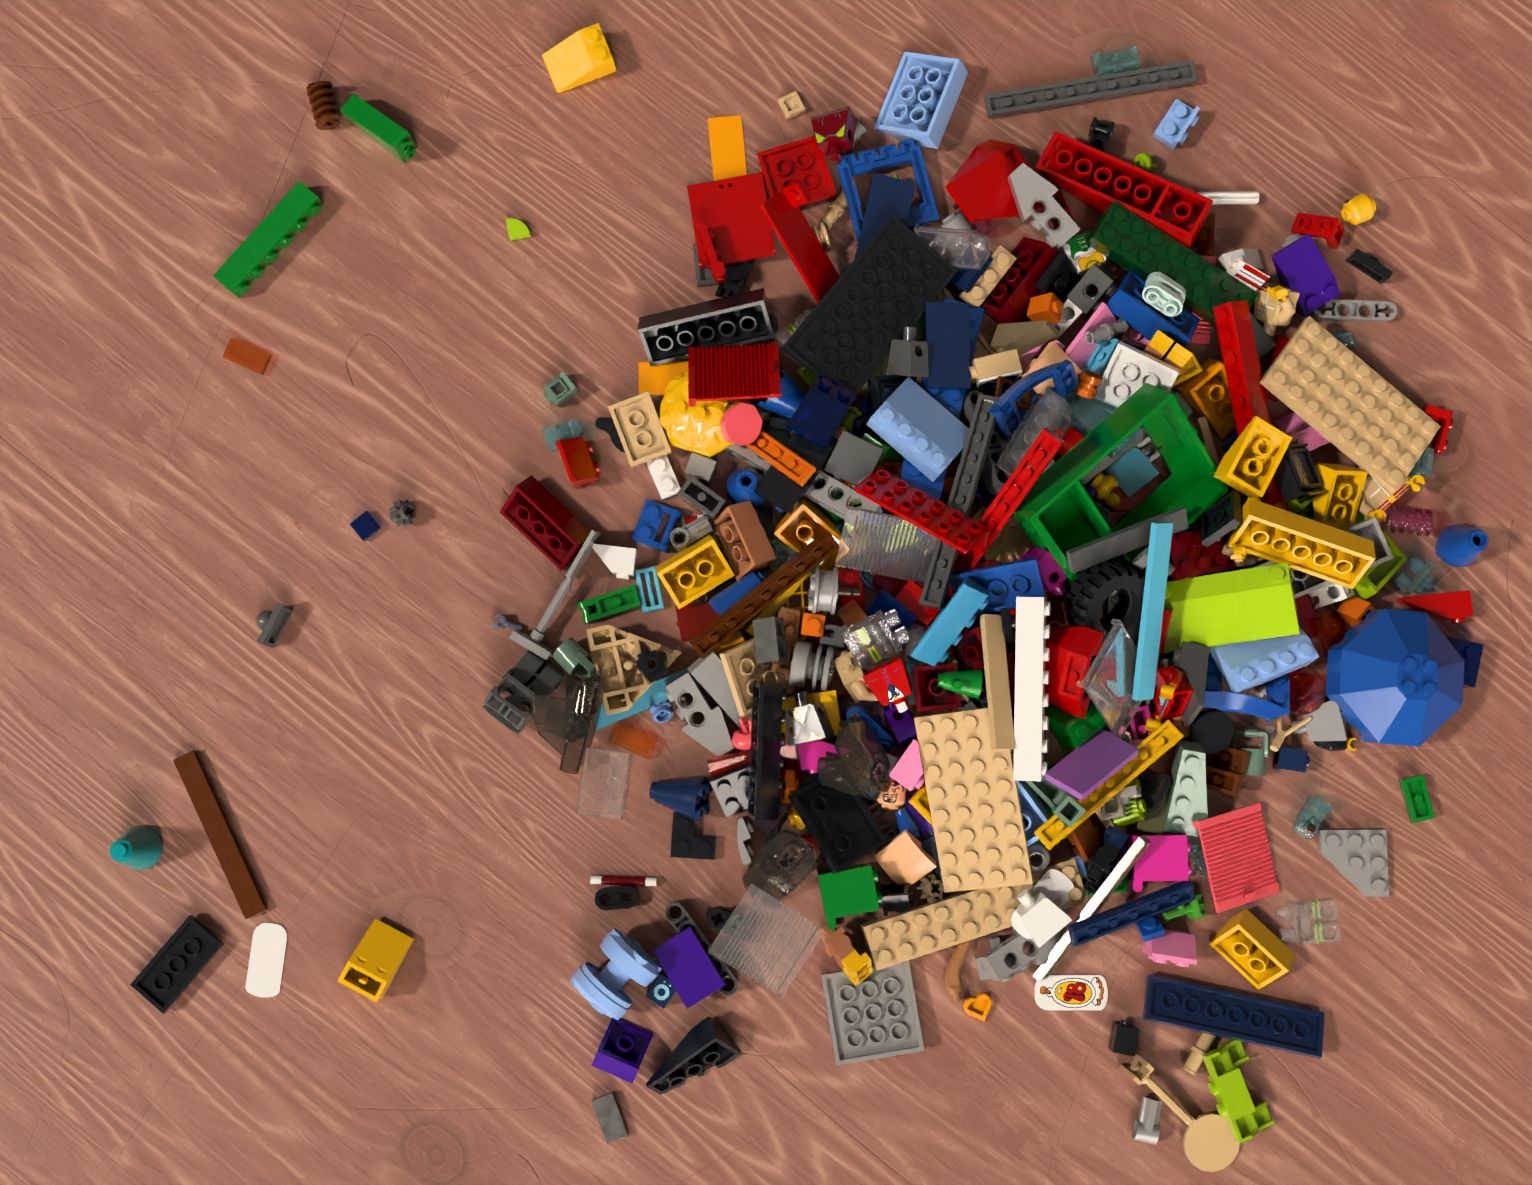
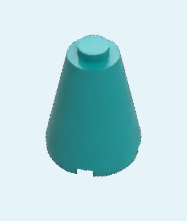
(137, 848)

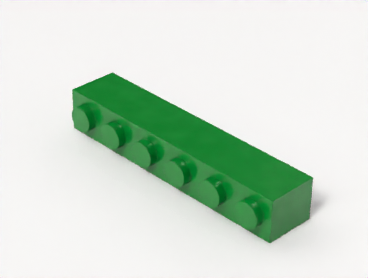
(269, 239)

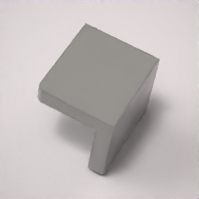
(701, 467)

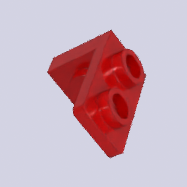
(1319, 226)
(1443, 418)

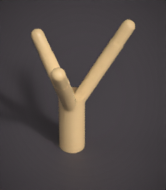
(1279, 738)

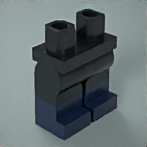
(1106, 858)

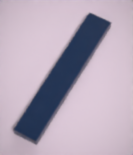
(1131, 912)

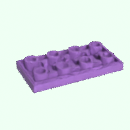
(1091, 764)

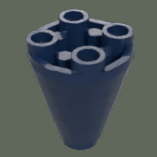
(683, 795)

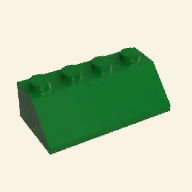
(1072, 730)

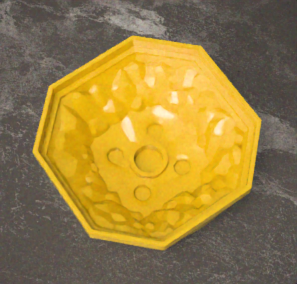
(694, 427)

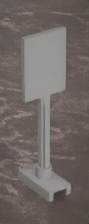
(533, 641)

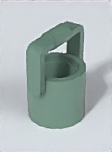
(574, 658)
(1257, 761)

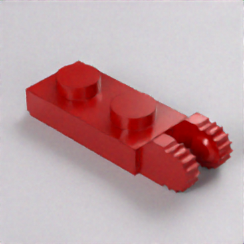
(712, 254)

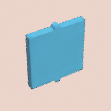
(1133, 471)

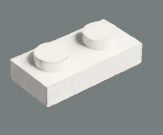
(663, 477)

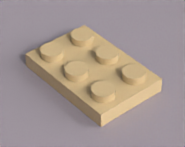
(639, 429)

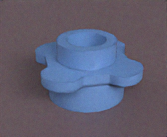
(661, 712)

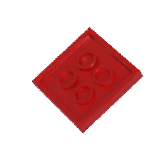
(795, 162)

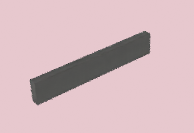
(1122, 540)

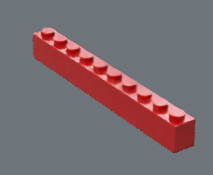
(1244, 376)

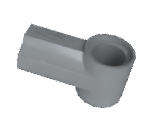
(693, 532)
(1146, 1126)

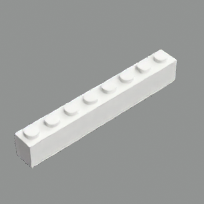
(1030, 688)

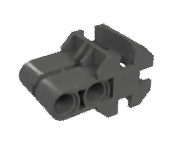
(517, 685)

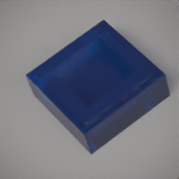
(365, 526)

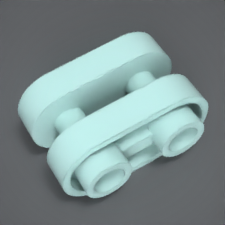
(1164, 294)

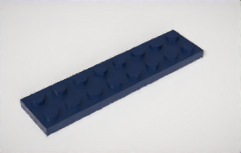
(1234, 1016)

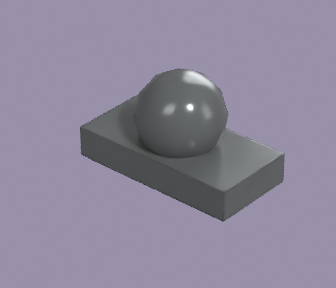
(272, 624)

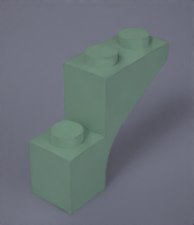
(1061, 802)

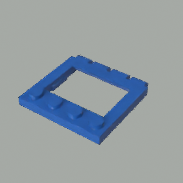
(888, 157)

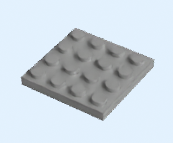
(873, 1017)

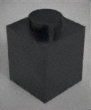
(1123, 1038)

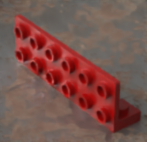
(799, 239)
(924, 511)

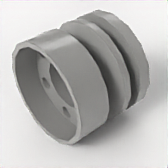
(812, 666)

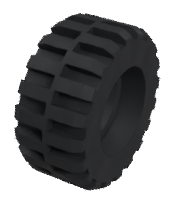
(1095, 586)

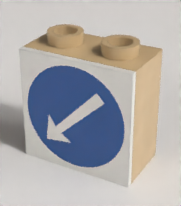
(986, 369)

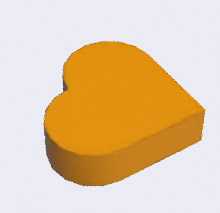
(978, 1005)

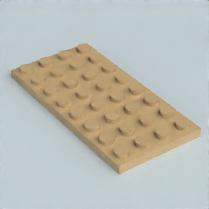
(1350, 404)
(972, 803)

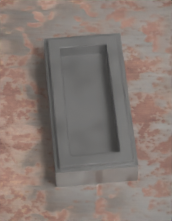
(610, 1117)

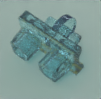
(1421, 569)

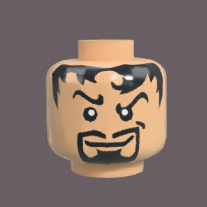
(893, 797)

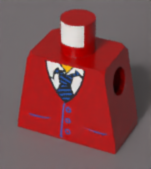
(891, 683)

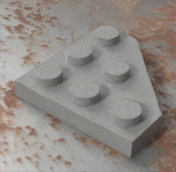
(1359, 857)

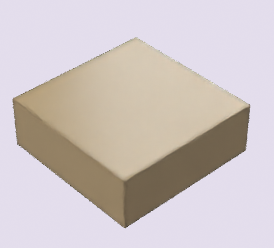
(791, 105)

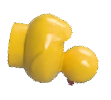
(1104, 486)

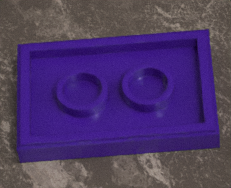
(688, 967)

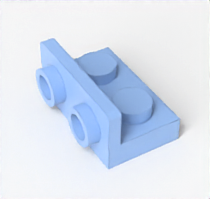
(1175, 123)

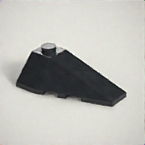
(702, 1048)

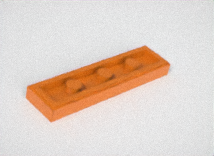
(782, 458)

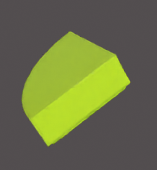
(517, 229)

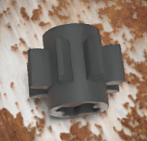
(402, 513)

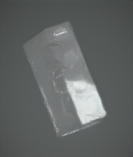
(1046, 411)

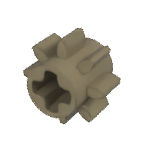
(931, 888)

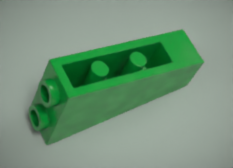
(379, 128)

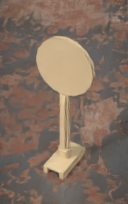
(1208, 1137)

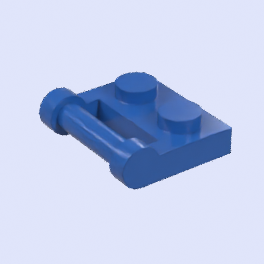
(650, 522)

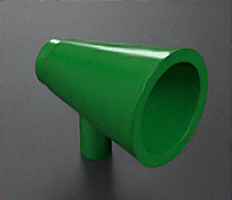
(962, 682)

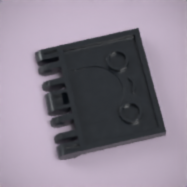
(840, 823)

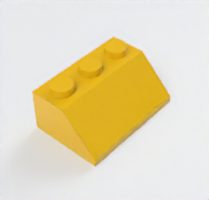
(694, 571)
(1253, 949)

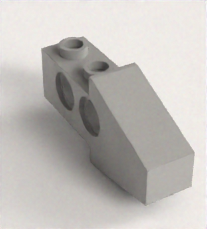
(1031, 188)
(712, 731)
(995, 960)

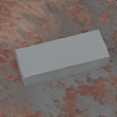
(712, 677)

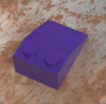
(1305, 271)

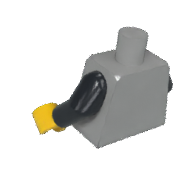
(1327, 728)

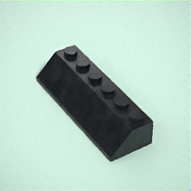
(714, 323)
(765, 751)

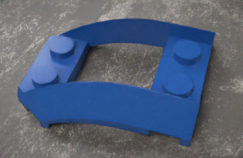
(1005, 408)
(1275, 705)

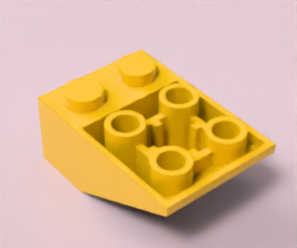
(376, 960)

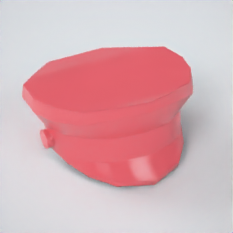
(741, 424)

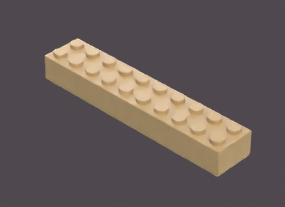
(955, 919)

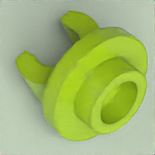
(1144, 162)

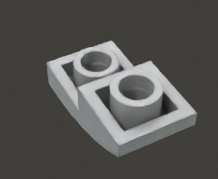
(743, 833)

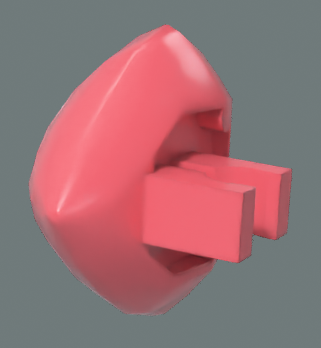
(742, 736)

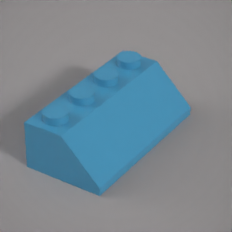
(950, 622)

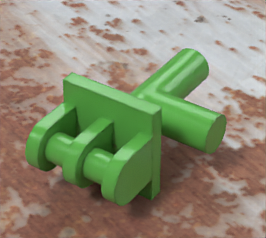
(1193, 909)

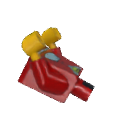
(1170, 695)

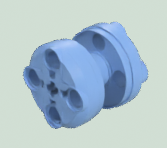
(604, 986)

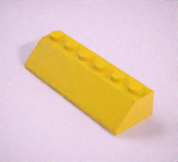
(1303, 543)

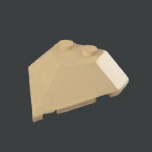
(614, 657)

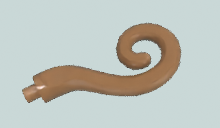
(952, 976)

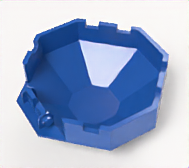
(1395, 677)

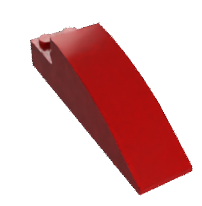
(1102, 179)

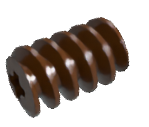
(323, 105)

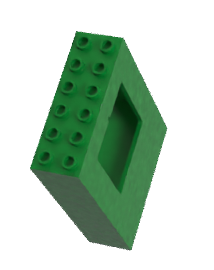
(1062, 512)

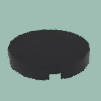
(1212, 730)

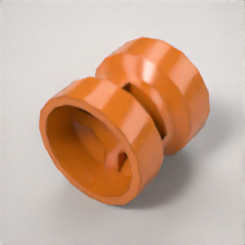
(1088, 384)

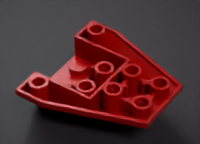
(982, 182)
(1069, 662)

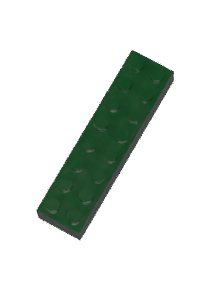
(1146, 250)

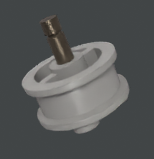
(825, 590)

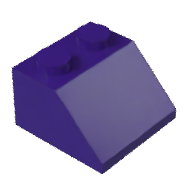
(622, 1050)

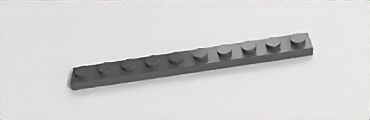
(1090, 89)
(961, 500)

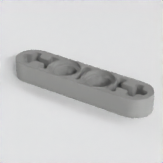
(1353, 311)

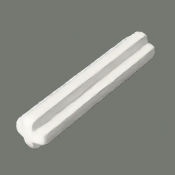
(1238, 197)

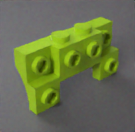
(1231, 1091)

